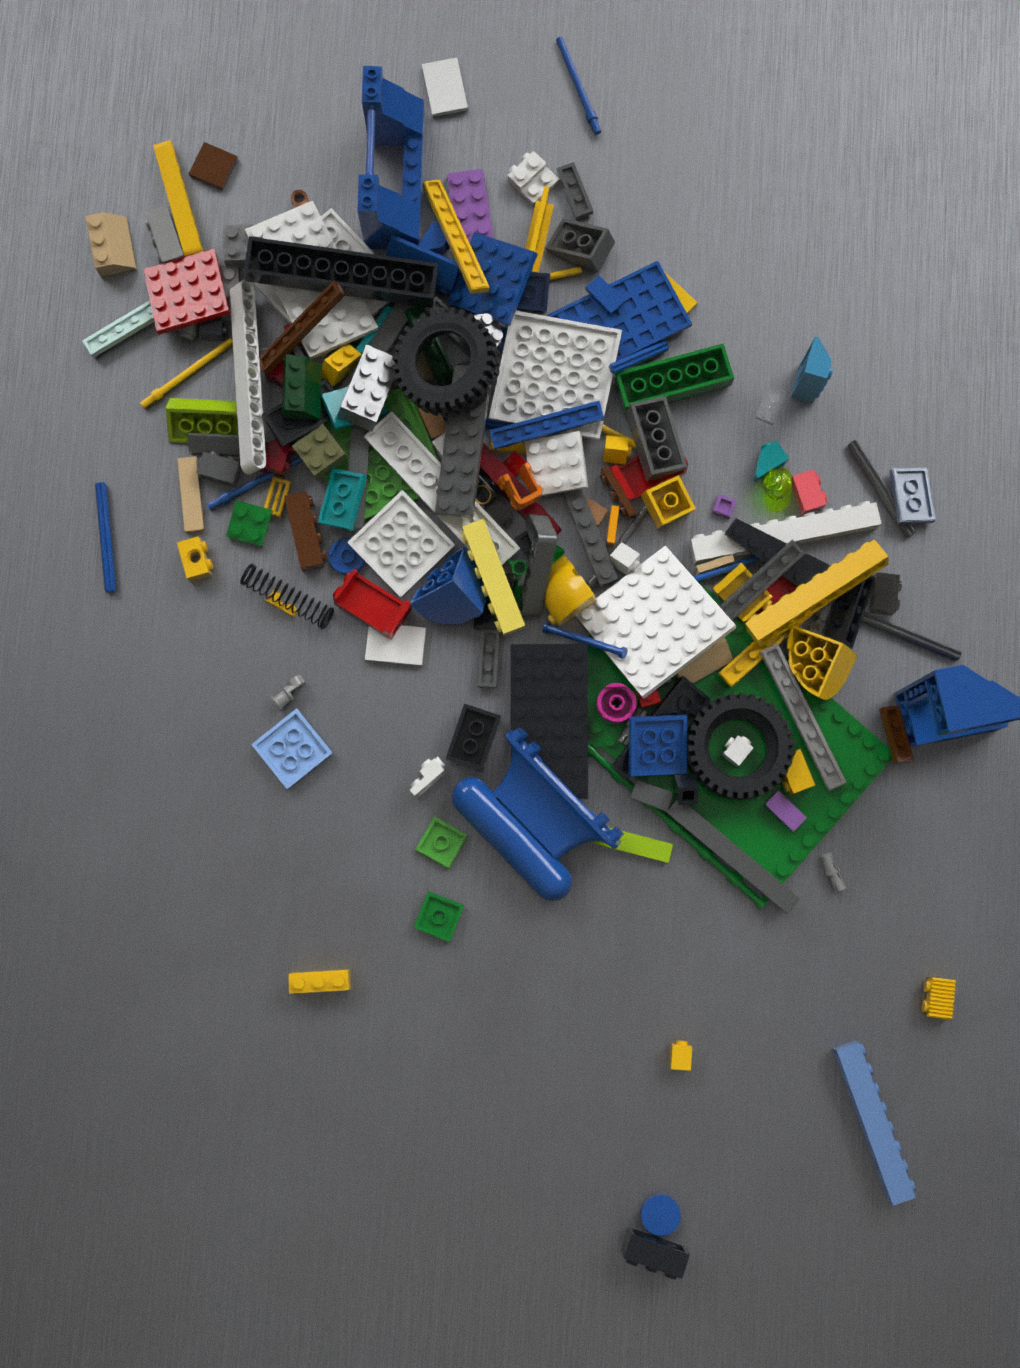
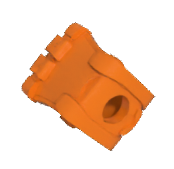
(506, 484)

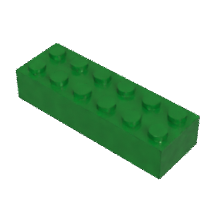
(675, 376)

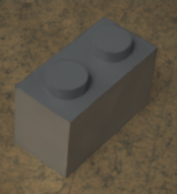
(219, 469)

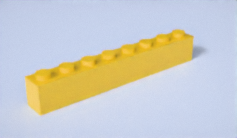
(817, 593)

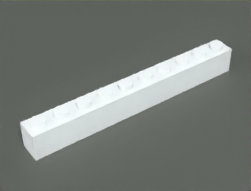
(801, 530)

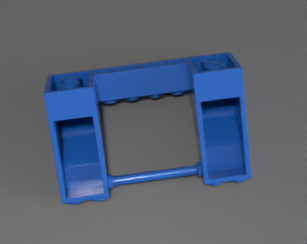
(391, 119)
(954, 705)

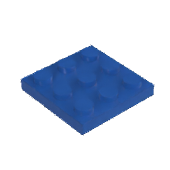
(657, 745)

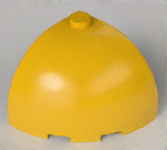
(566, 592)
(819, 662)

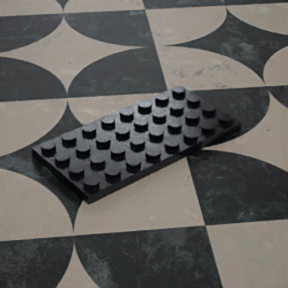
(552, 707)

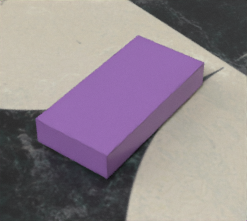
(785, 811)

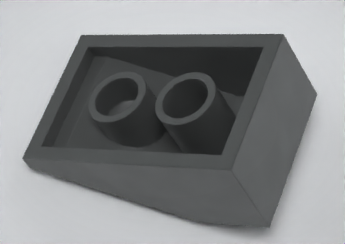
(581, 244)

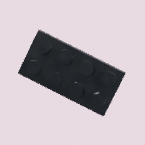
(290, 429)

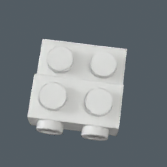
(531, 177)
(431, 771)

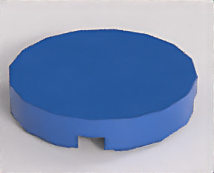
(344, 557)
(660, 1215)

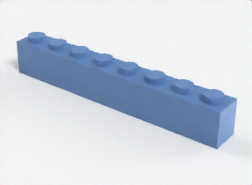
(874, 1124)

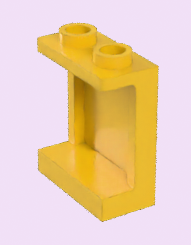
(732, 582)

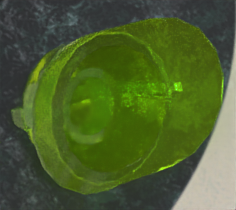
(777, 489)

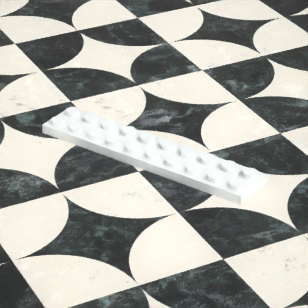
(422, 472)

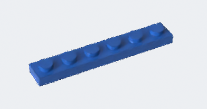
(546, 425)

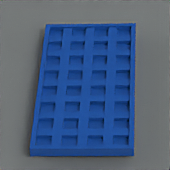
(647, 316)

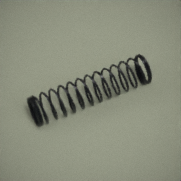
(324, 622)

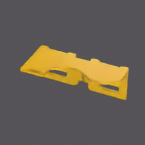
(282, 608)

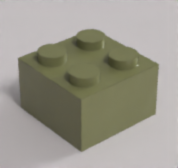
(319, 452)

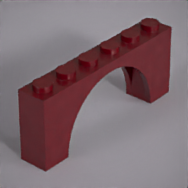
(277, 458)

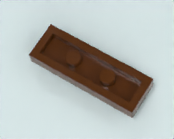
(617, 493)
(896, 734)

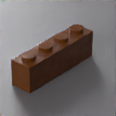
(304, 531)

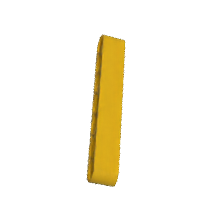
(178, 198)

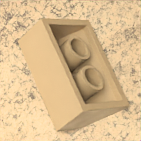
(110, 243)
(708, 662)

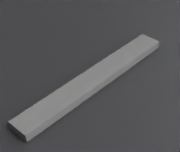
(803, 717)

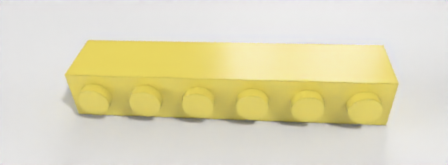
(493, 577)

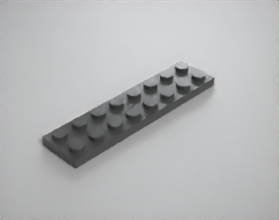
(461, 457)

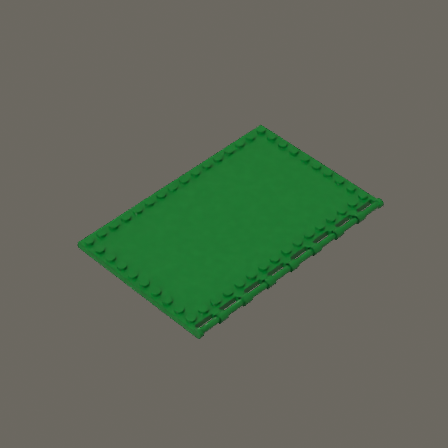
(749, 821)

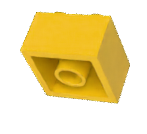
(668, 501)

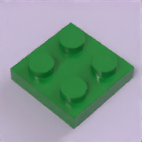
(249, 523)
(438, 916)

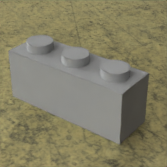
(164, 235)

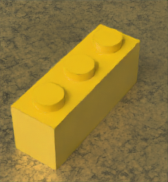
(319, 981)

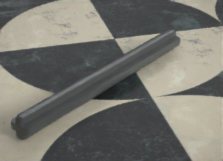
(878, 484)
(911, 636)

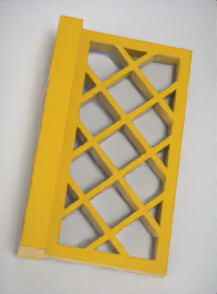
(539, 228)

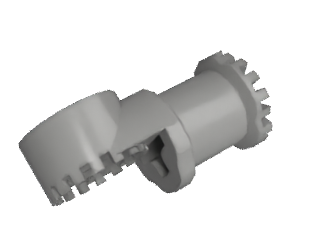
(286, 695)

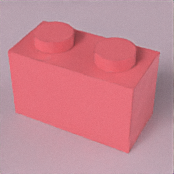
(808, 492)

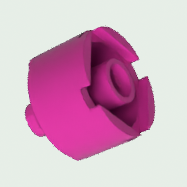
(623, 695)

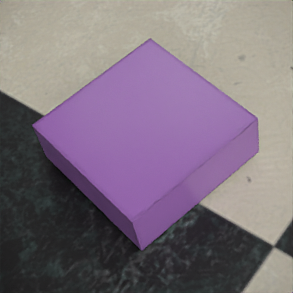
(724, 506)

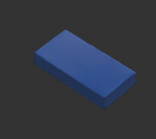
(605, 295)

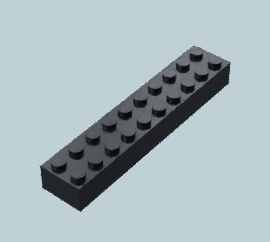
(356, 272)

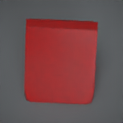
(514, 463)

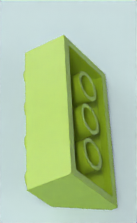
(200, 416)

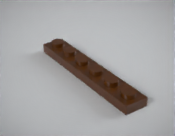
(301, 327)

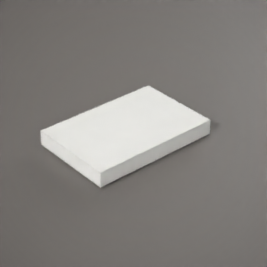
(444, 87)
(404, 648)

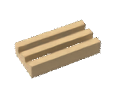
(714, 564)

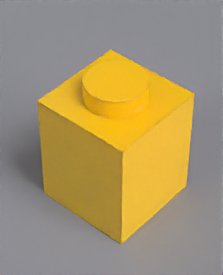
(616, 449)
(680, 1056)

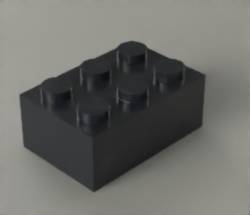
(473, 738)
(654, 1253)

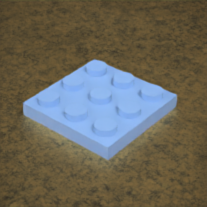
(292, 749)

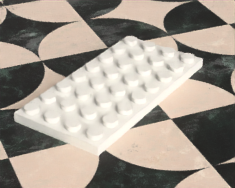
(349, 318)

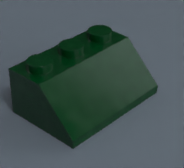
(301, 388)

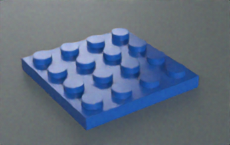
(506, 272)

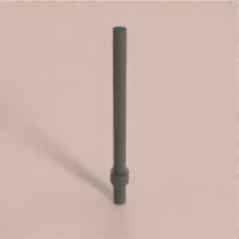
(592, 581)

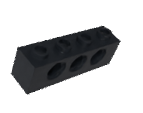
(849, 613)

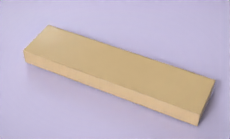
(190, 494)

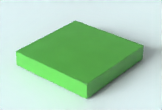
(441, 842)

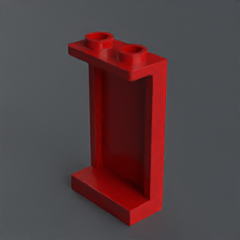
(633, 480)
(371, 604)

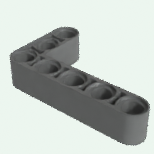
(539, 564)

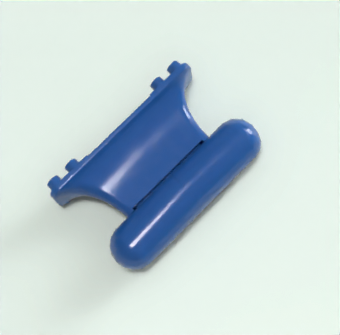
(532, 819)

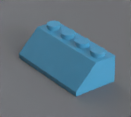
(813, 372)

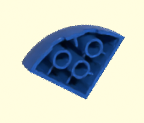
(451, 592)

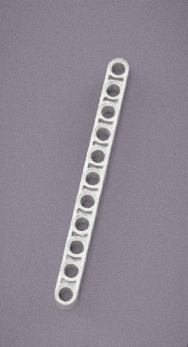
(247, 377)

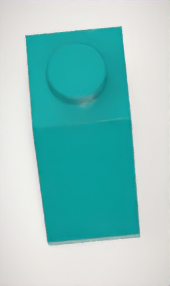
(770, 457)

